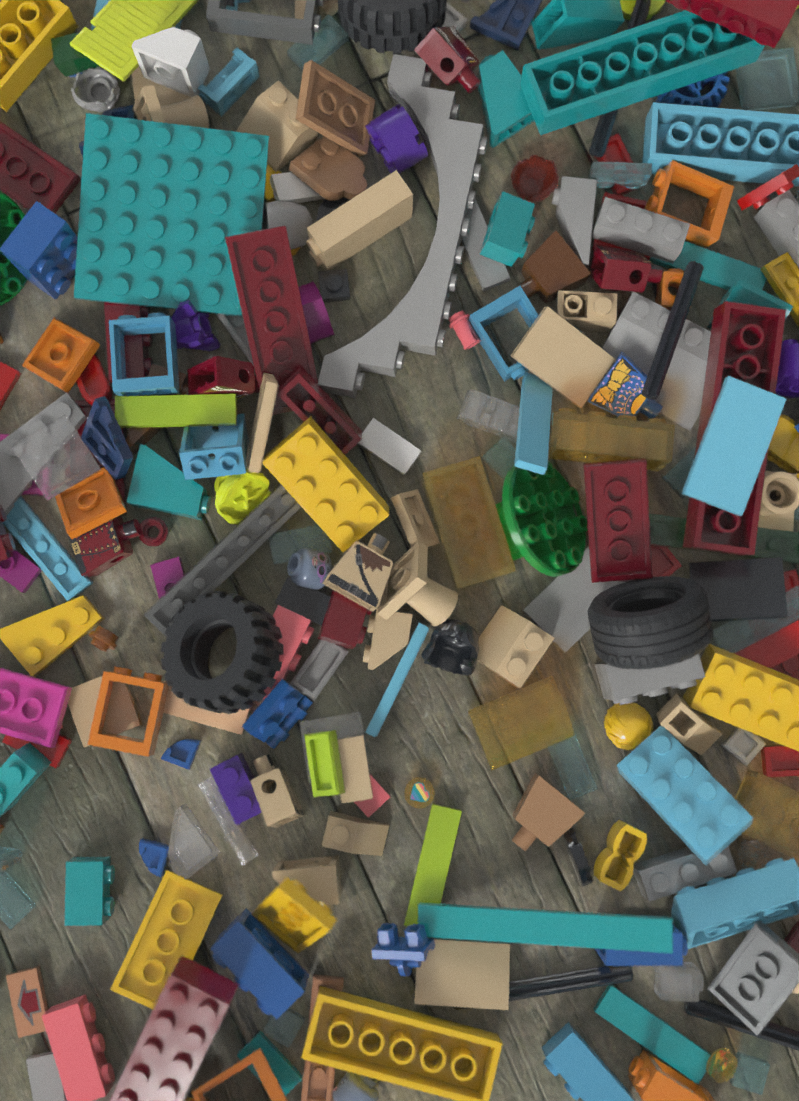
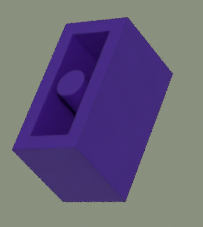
(235, 785)

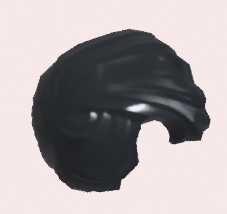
(453, 648)

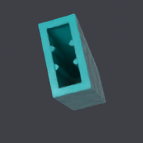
(576, 22)
(502, 98)
(163, 488)

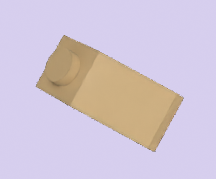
(354, 834)

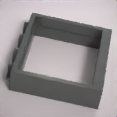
(264, 25)

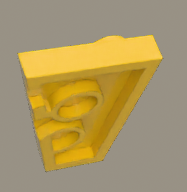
(49, 634)

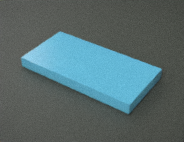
(734, 446)

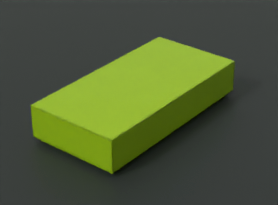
(324, 763)

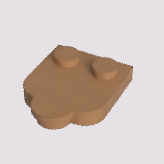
(330, 170)

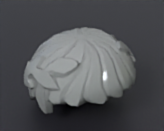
(95, 89)

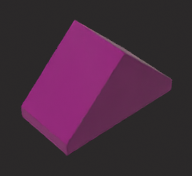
(315, 313)

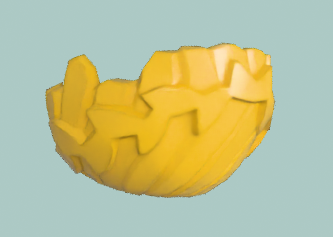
(628, 725)

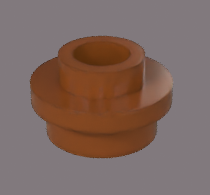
(103, 639)

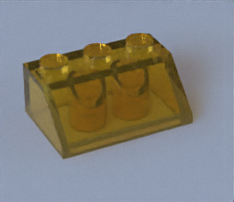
(521, 723)

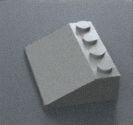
(638, 336)

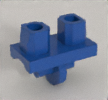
(403, 951)

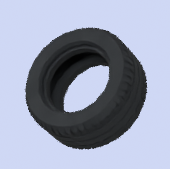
(650, 622)

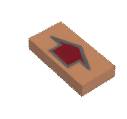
(27, 1000)

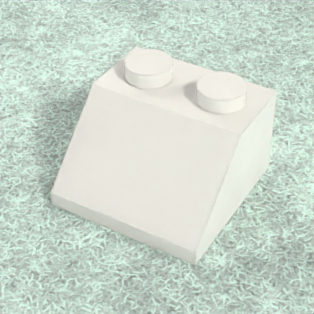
(173, 59)

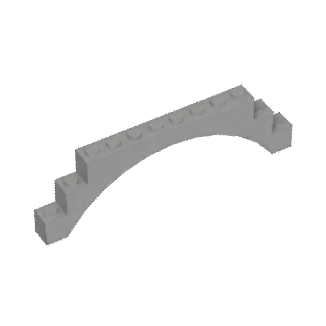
(420, 315)

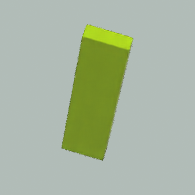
(176, 410)
(433, 859)

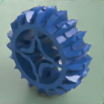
(691, 93)

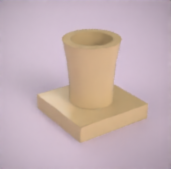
(187, 112)
(779, 501)
(410, 585)

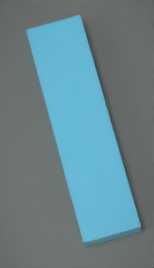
(533, 424)
(46, 550)
(397, 680)

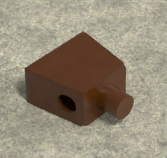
(553, 269)

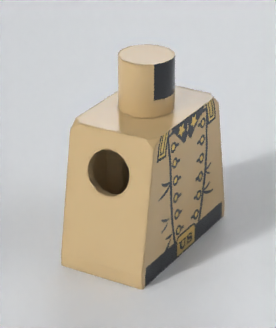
(282, 804)

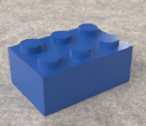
(43, 250)
(260, 964)

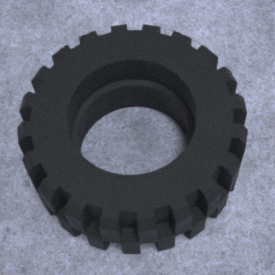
(390, 23)
(190, 643)

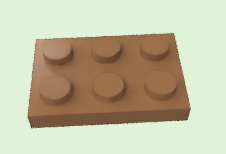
(334, 108)

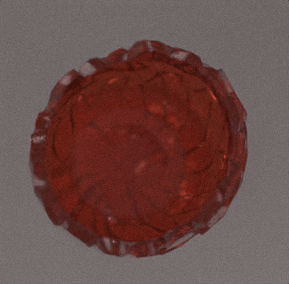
(534, 178)

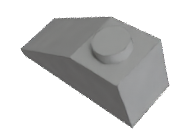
(575, 213)

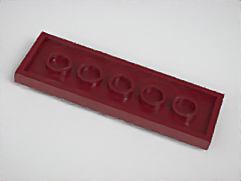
(271, 306)

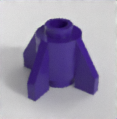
(193, 328)

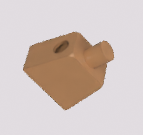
(543, 814)

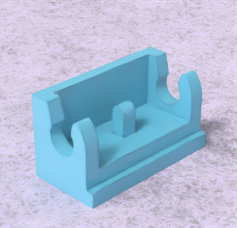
(230, 82)

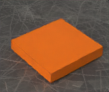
(61, 355)
(90, 503)

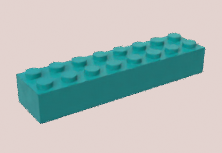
(631, 68)

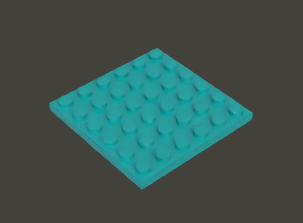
(161, 209)

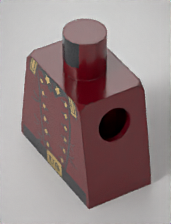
(622, 269)
(105, 545)

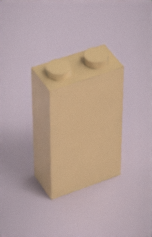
(360, 222)

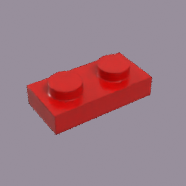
(761, 194)

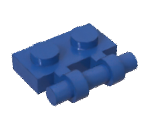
(281, 703)

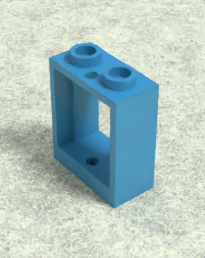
(498, 308)
(145, 385)
(227, 444)

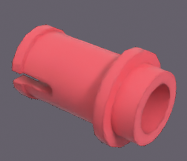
(464, 329)

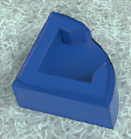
(182, 753)
(154, 855)

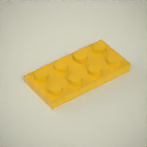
(294, 915)
(169, 929)

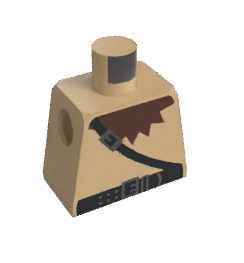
(362, 573)

